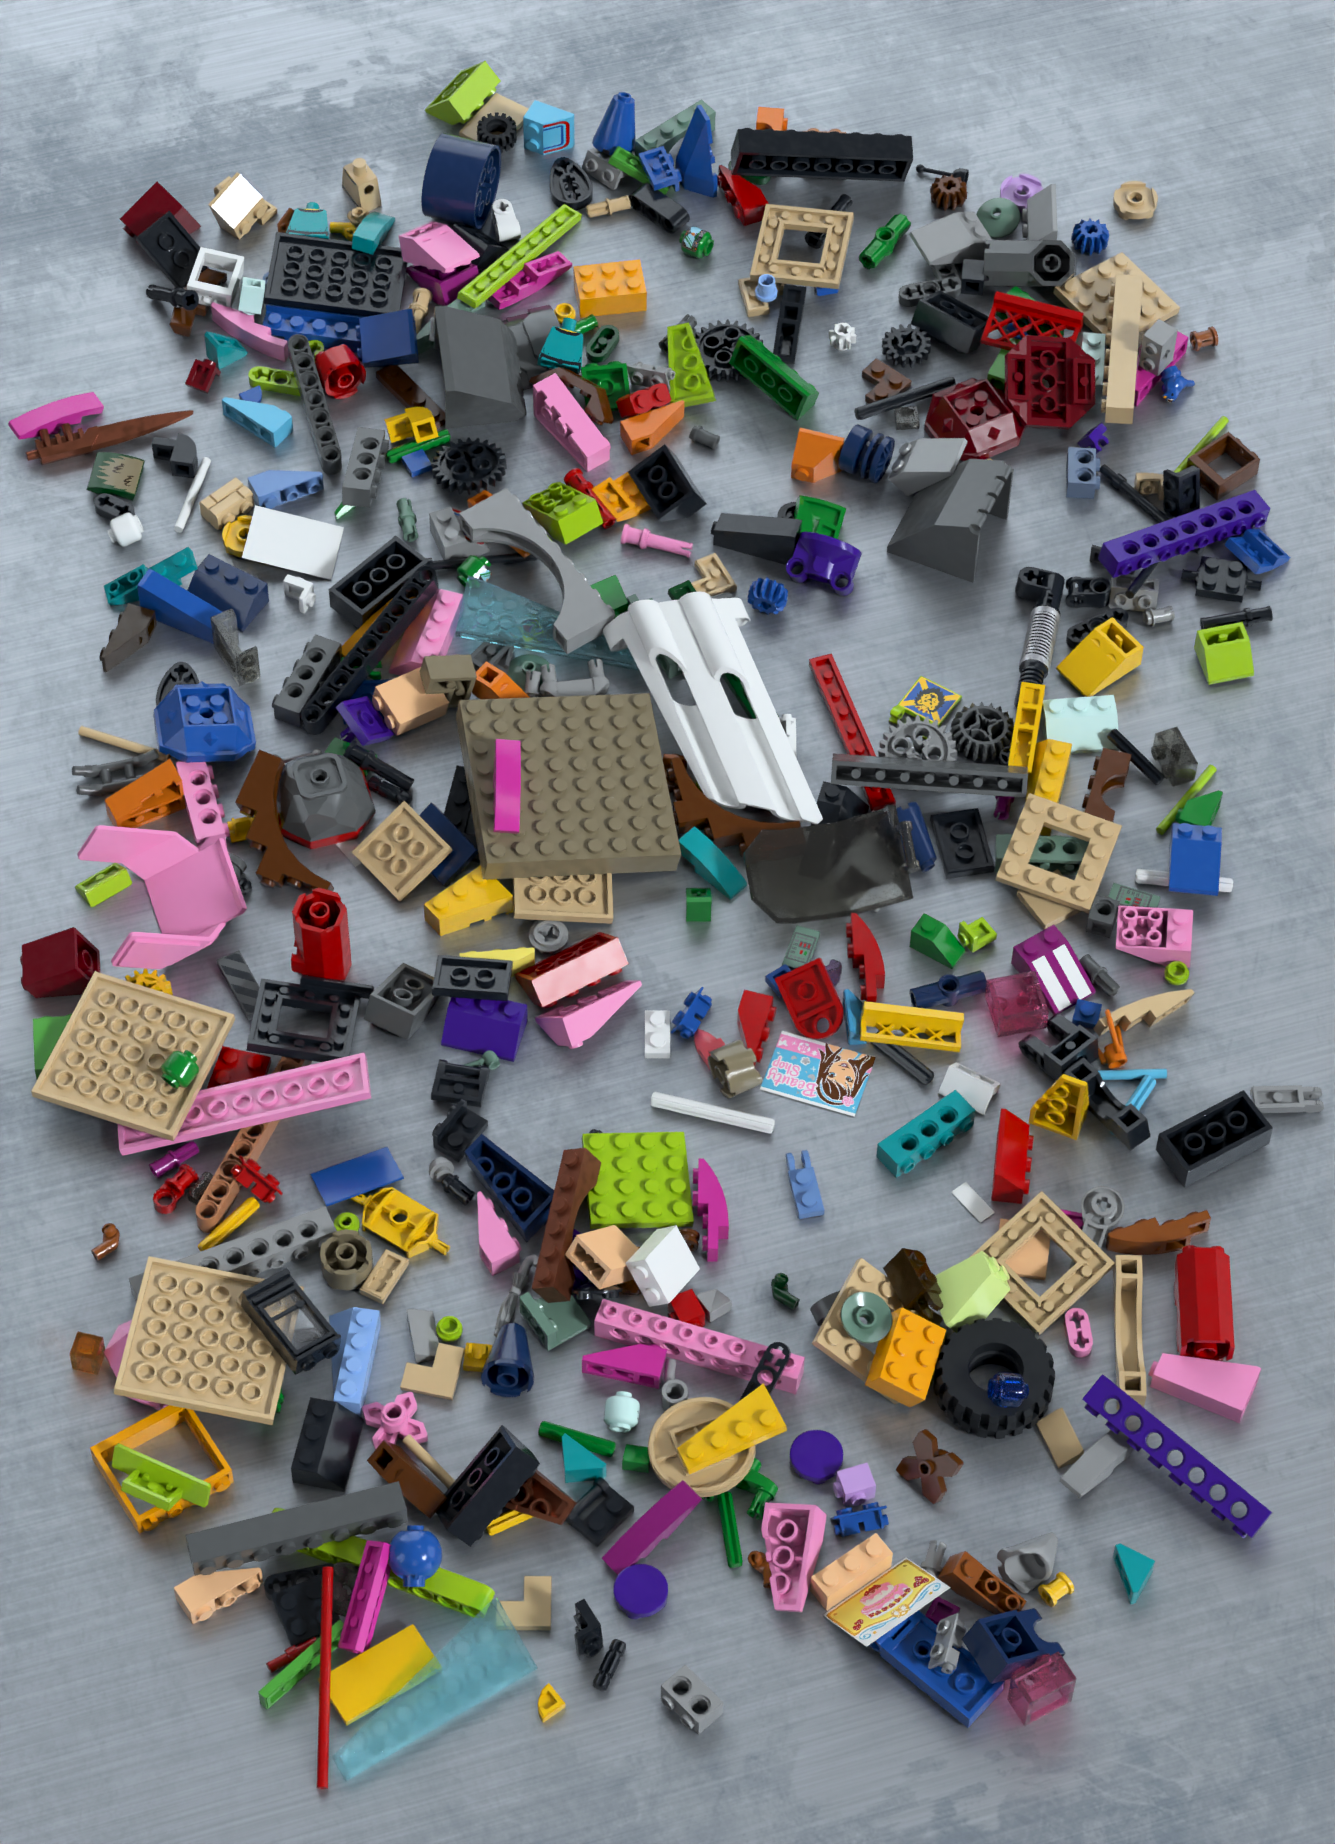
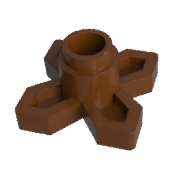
(930, 1465)

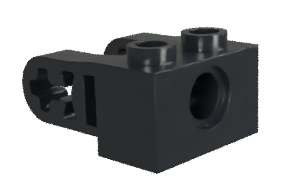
(1073, 1046)

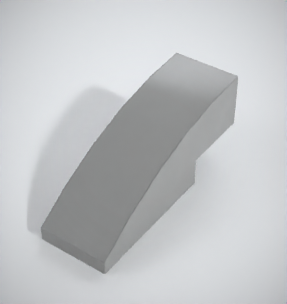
(1097, 1463)

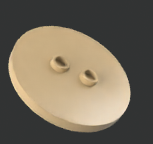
(678, 1426)

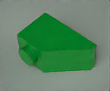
(1200, 810)
(936, 941)

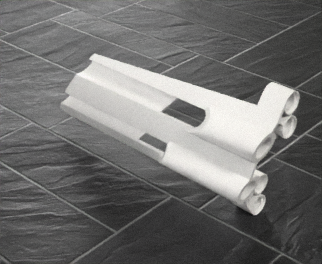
(730, 755)

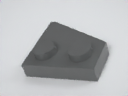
(495, 654)

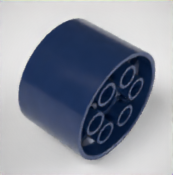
(461, 180)

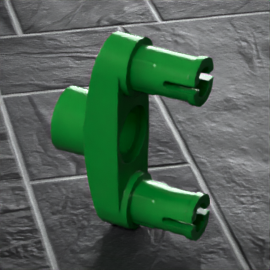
(759, 1485)

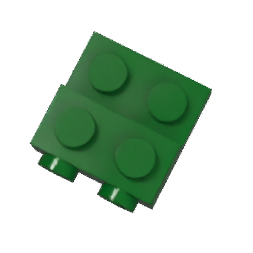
(611, 377)

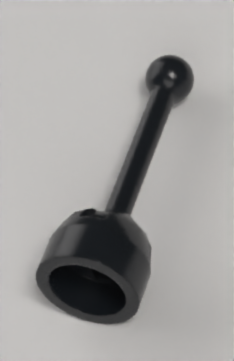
(961, 172)

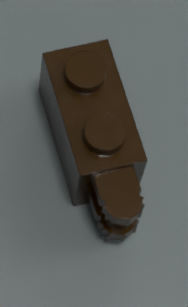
(914, 1282)

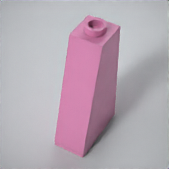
(1206, 1383)

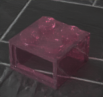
(1016, 1004)
(1038, 1681)

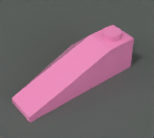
(578, 1022)

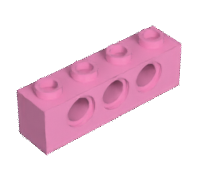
(198, 791)

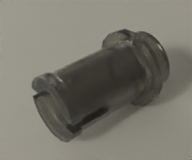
(196, 1192)

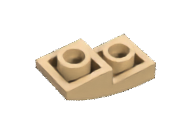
(1149, 484)

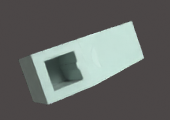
(251, 295)

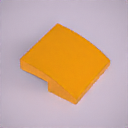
(621, 497)

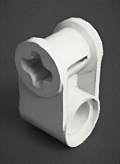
(505, 221)

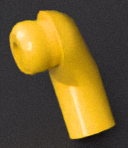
(345, 228)

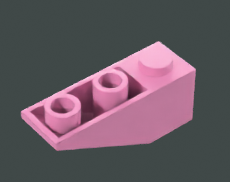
(495, 1244)

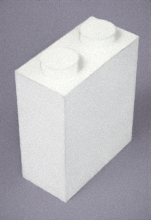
(662, 1266)

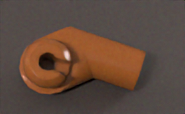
(284, 222)
(110, 1242)
(759, 1562)

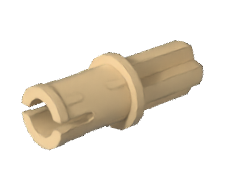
(608, 206)

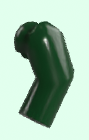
(780, 1291)

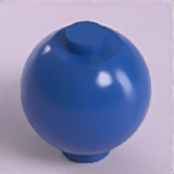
(415, 1555)

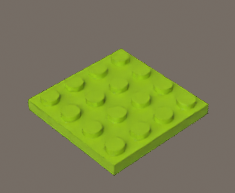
(639, 1180)

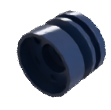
(866, 453)

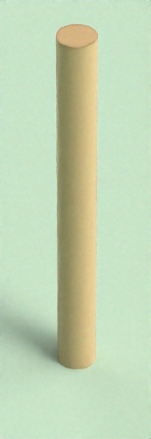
(119, 742)

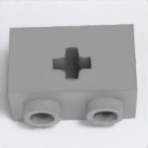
(1158, 347)

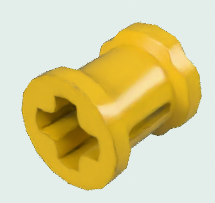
(1056, 1589)

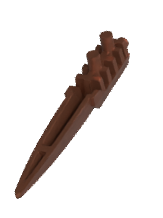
(96, 437)

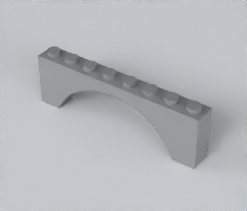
(507, 522)

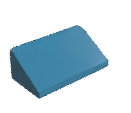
(852, 1011)

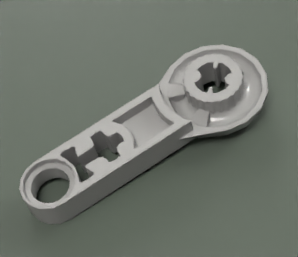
(1099, 1222)

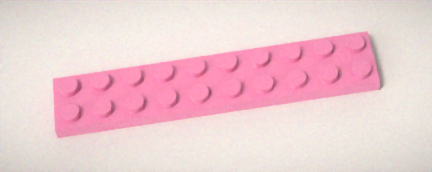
(263, 1101)

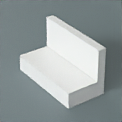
(970, 1085)

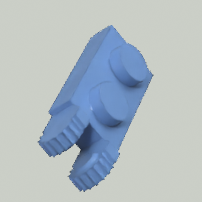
(804, 1187)

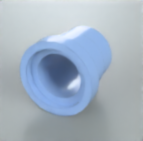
(766, 289)

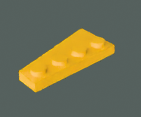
(738, 1428)

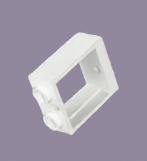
(218, 260)

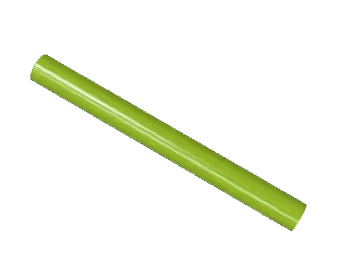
(1206, 440)
(1190, 794)

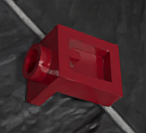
(202, 375)

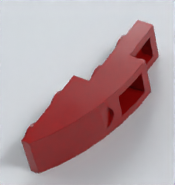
(866, 957)

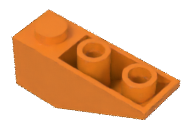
(647, 429)
(495, 684)

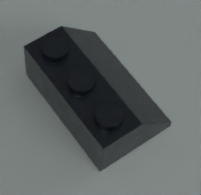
(950, 321)
(667, 486)
(326, 1445)

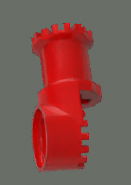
(174, 1188)

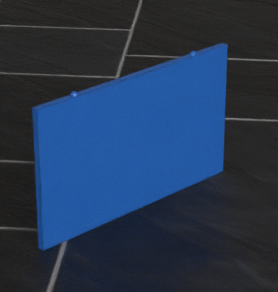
(357, 1176)

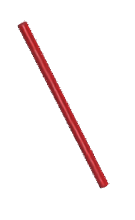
(325, 1678)

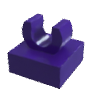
(1094, 436)

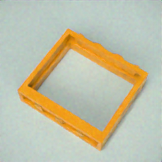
(144, 1431)

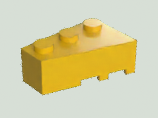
(467, 902)

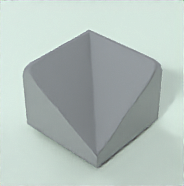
(714, 1304)

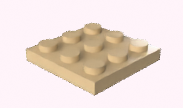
(402, 851)

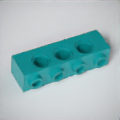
(911, 1135)

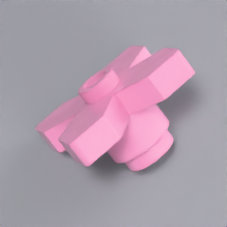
(394, 1420)

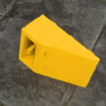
(1101, 658)

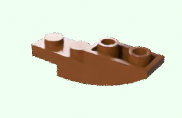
(1150, 1238)

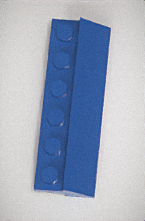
(328, 327)

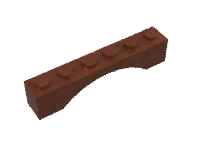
(554, 1270)

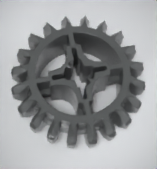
(978, 738)

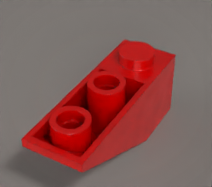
(744, 196)
(752, 1020)

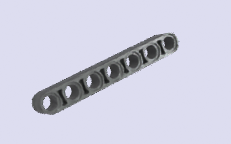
(315, 404)

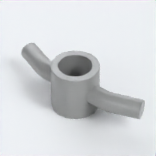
(672, 1386)

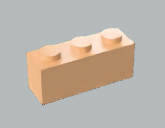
(851, 1571)

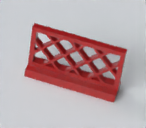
(1035, 312)

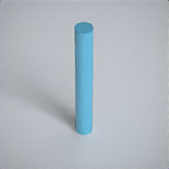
(1132, 1074)

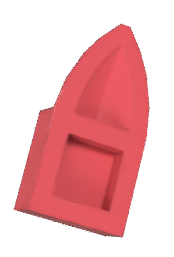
(705, 1043)

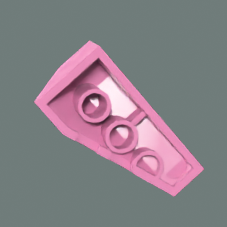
(793, 1545)

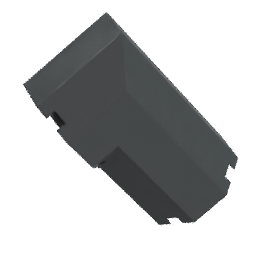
(1028, 263)

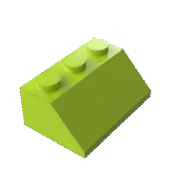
(464, 94)

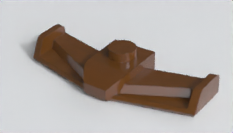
(183, 319)

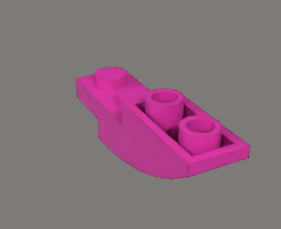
(712, 1207)

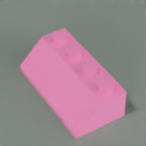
(429, 632)

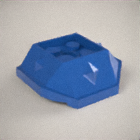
(204, 724)

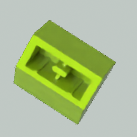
(1224, 653)

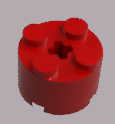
(339, 371)

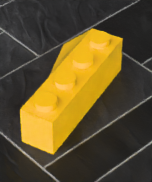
(1049, 772)

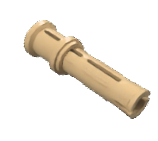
(420, 305)

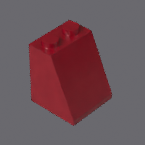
(152, 207)
(59, 964)

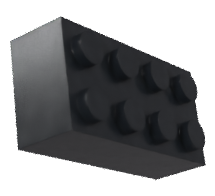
(375, 581)
(1214, 1138)

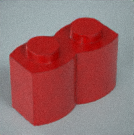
(643, 400)

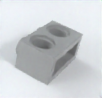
(697, 1696)

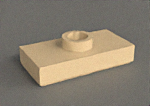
(384, 1276)

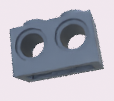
(1081, 473)

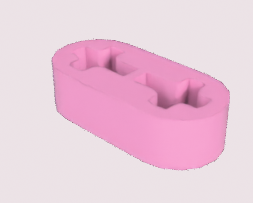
(1083, 1331)

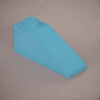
(260, 419)

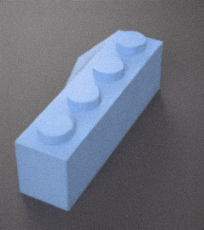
(355, 1357)

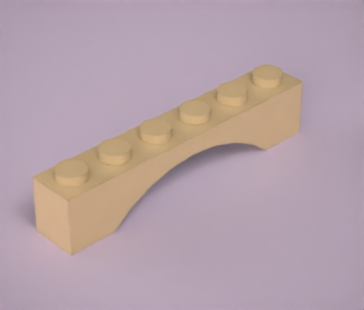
(1128, 1327)

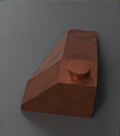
(542, 1500)

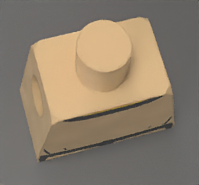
(358, 179)

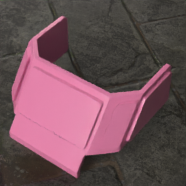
(187, 886)

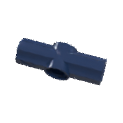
(960, 987)

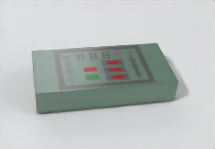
(1133, 897)
(801, 947)

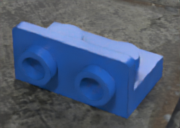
(660, 169)

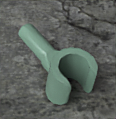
(488, 1058)

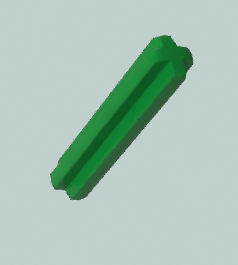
(395, 454)
(590, 1442)
(730, 1530)

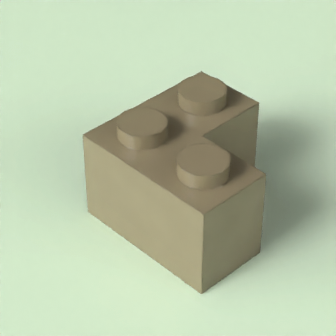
(449, 675)

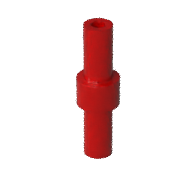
(290, 1654)

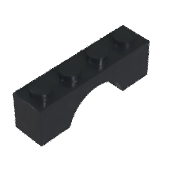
(1123, 1121)

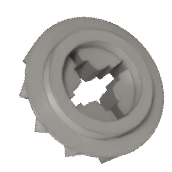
(543, 928)

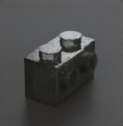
(1174, 756)

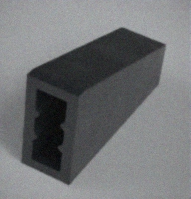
(758, 535)

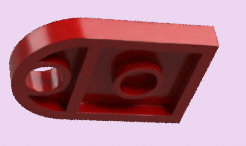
(811, 997)

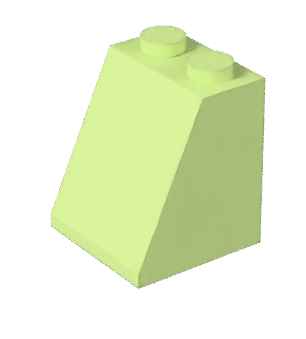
(971, 1289)

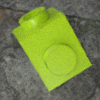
(976, 934)

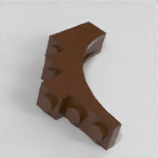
(259, 798)
(720, 826)

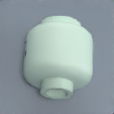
(621, 1412)

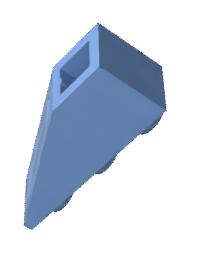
(280, 486)

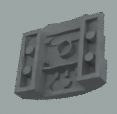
(531, 334)

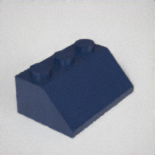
(229, 588)

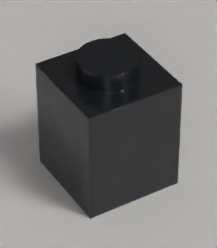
(972, 277)

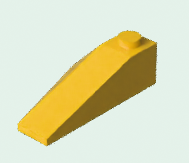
(1062, 1107)

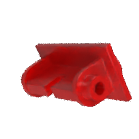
(249, 1172)

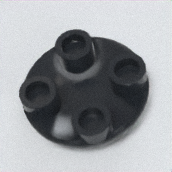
(587, 1290)

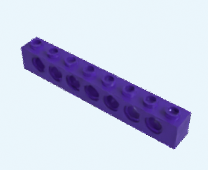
(1184, 533)
(1256, 1512)

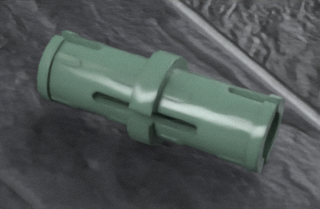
(407, 519)

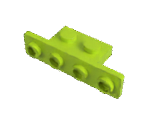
(157, 1481)

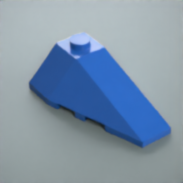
(696, 156)

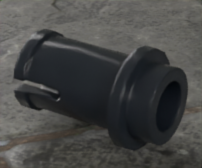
(457, 1188)

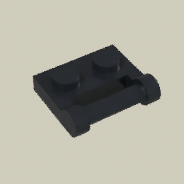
(454, 1088)
(604, 1517)

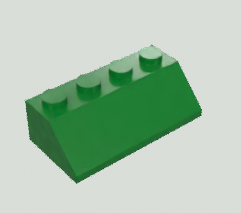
(773, 376)

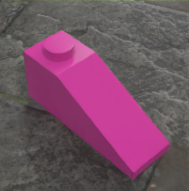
(632, 1364)

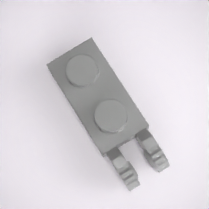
(1286, 1099)

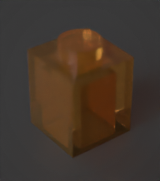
(87, 1353)

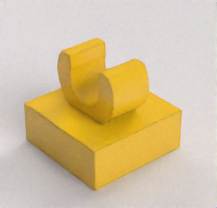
(475, 1356)

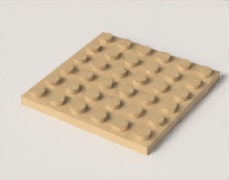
(115, 1053)
(198, 1345)

